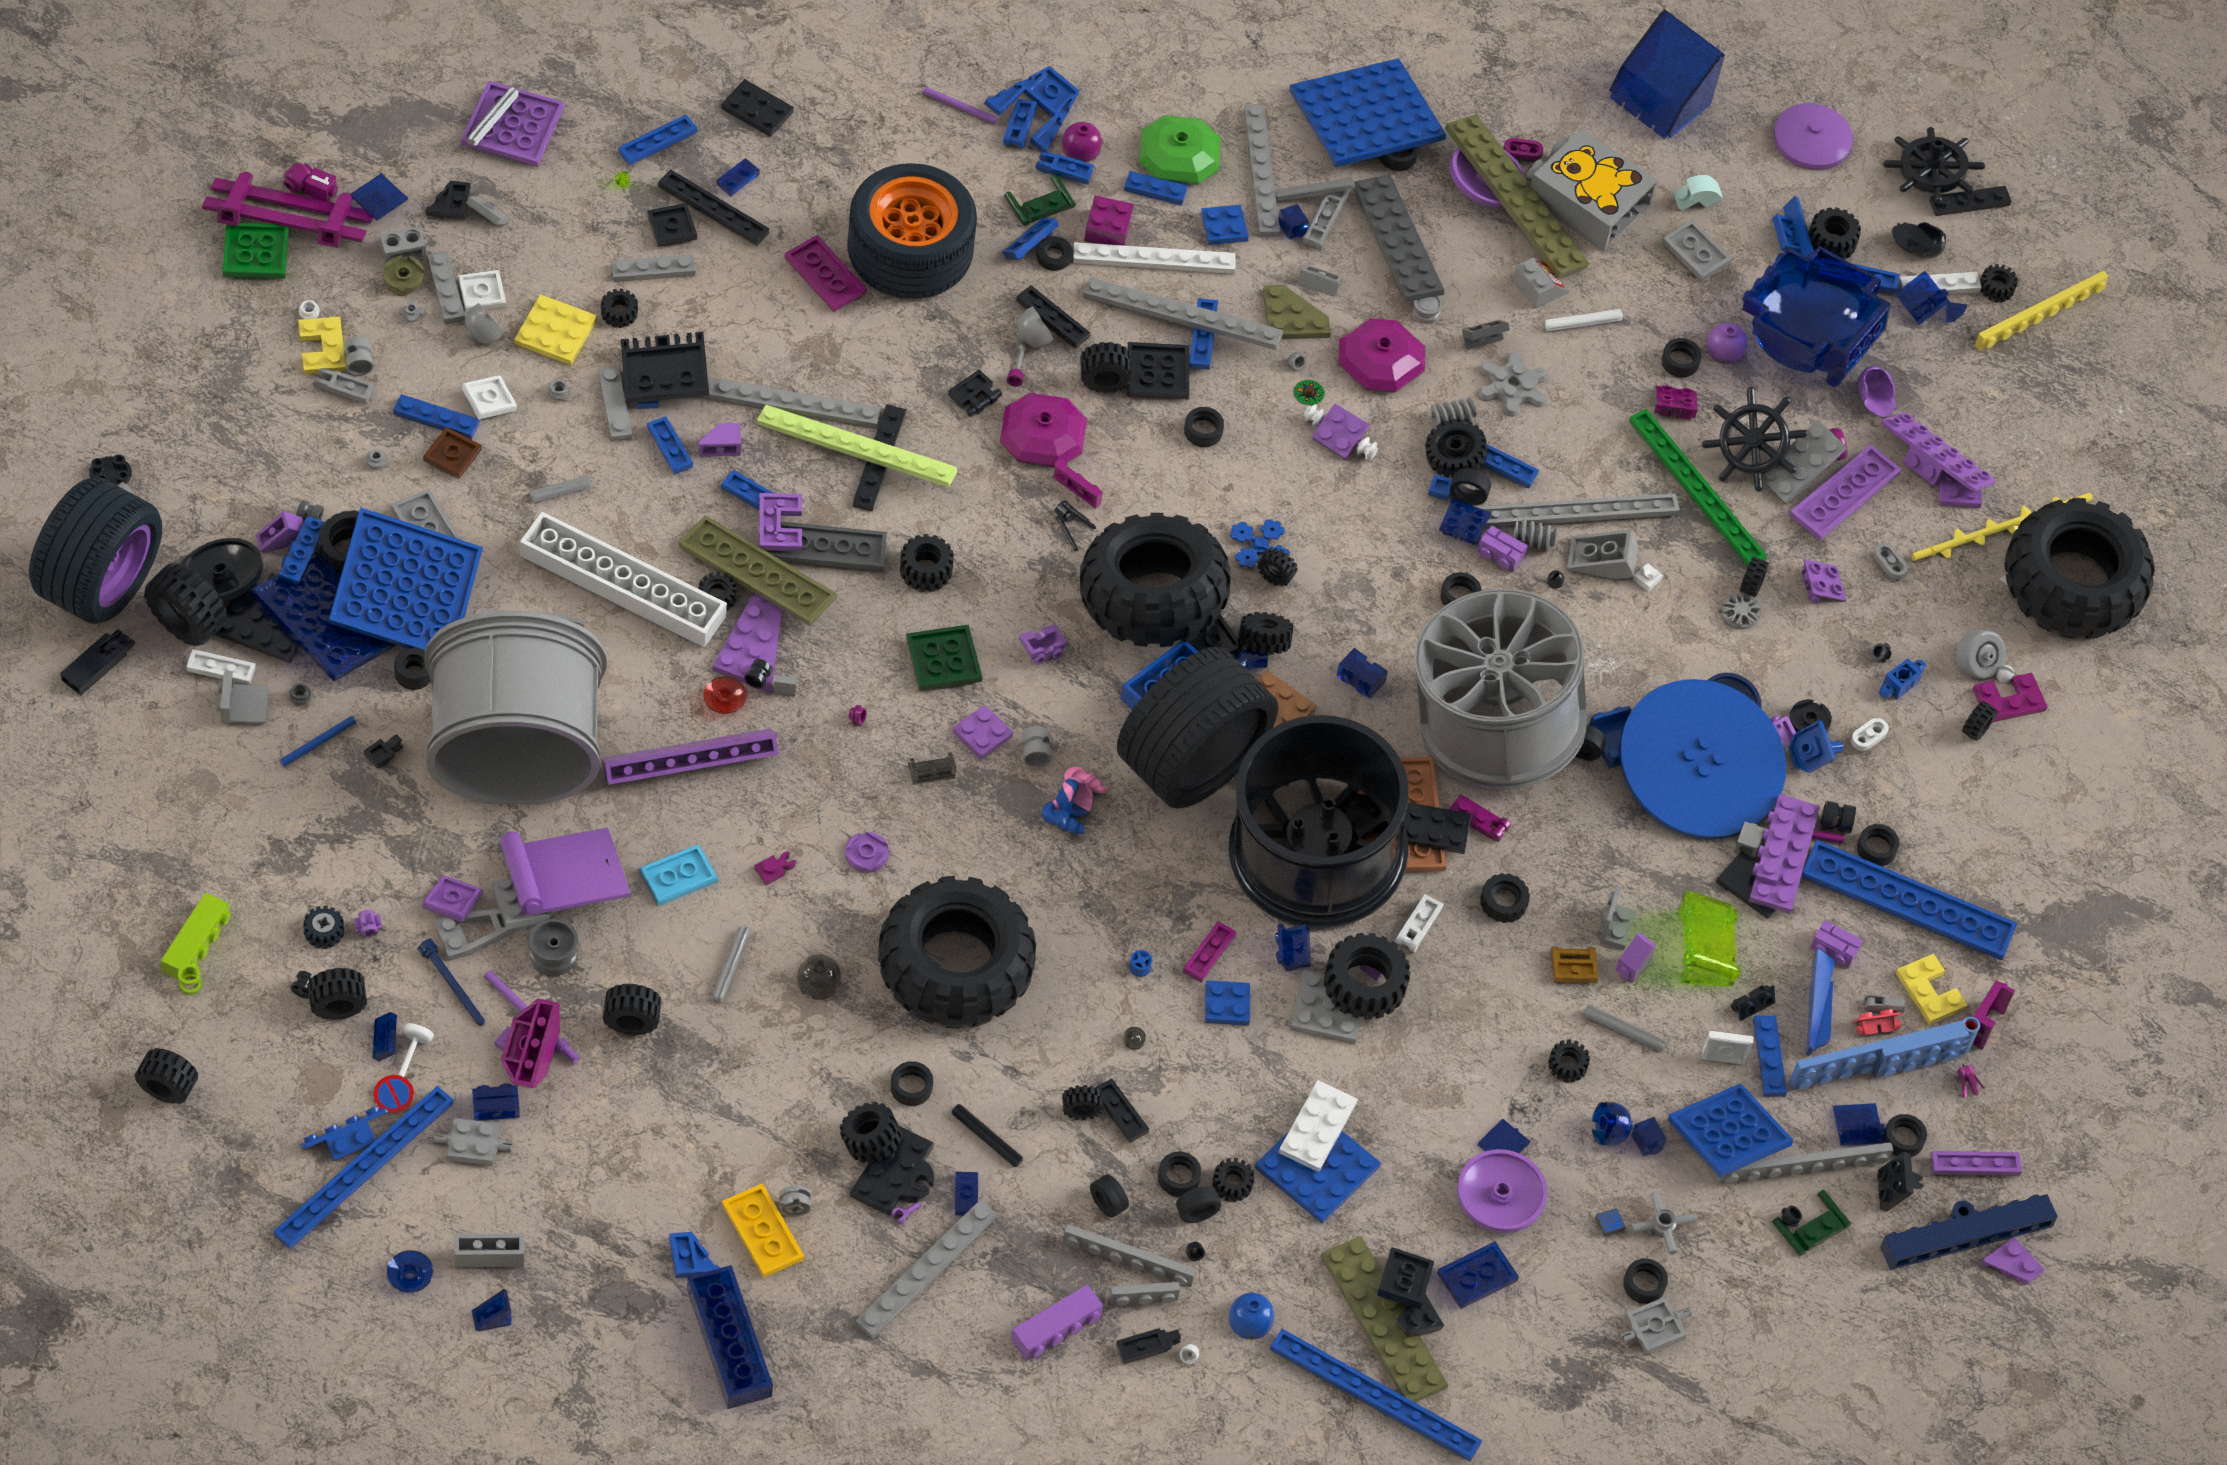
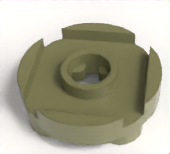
(406, 284)

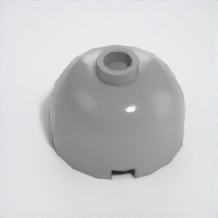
(481, 326)
(1032, 329)

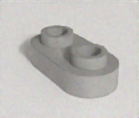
(1891, 562)

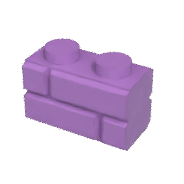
(1502, 549)
(1837, 944)

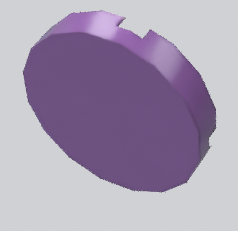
(866, 852)

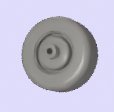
(1980, 653)

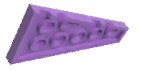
(751, 639)

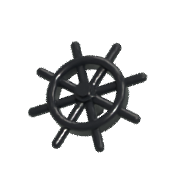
(1934, 164)
(1754, 439)

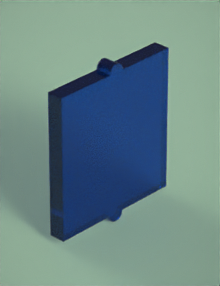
(1504, 1137)

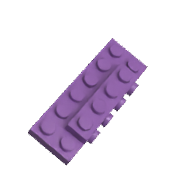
(1783, 853)

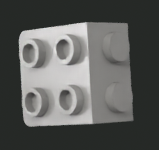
(242, 702)

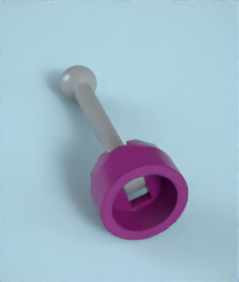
(1016, 376)

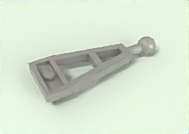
(454, 939)

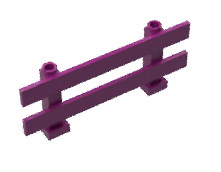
(328, 231)

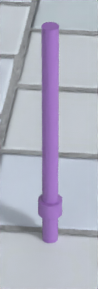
(562, 1045)

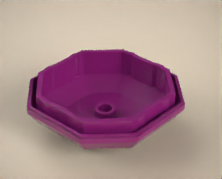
(1378, 366)
(1038, 441)

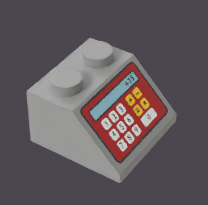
(1538, 282)

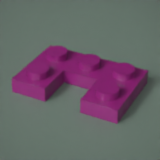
(2026, 701)

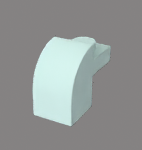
(1699, 189)

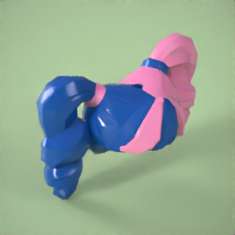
(1073, 800)

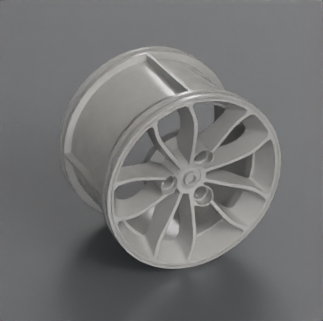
(1498, 649)

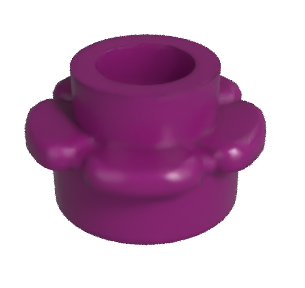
(858, 715)

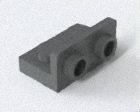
(1484, 333)

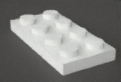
(1318, 1126)

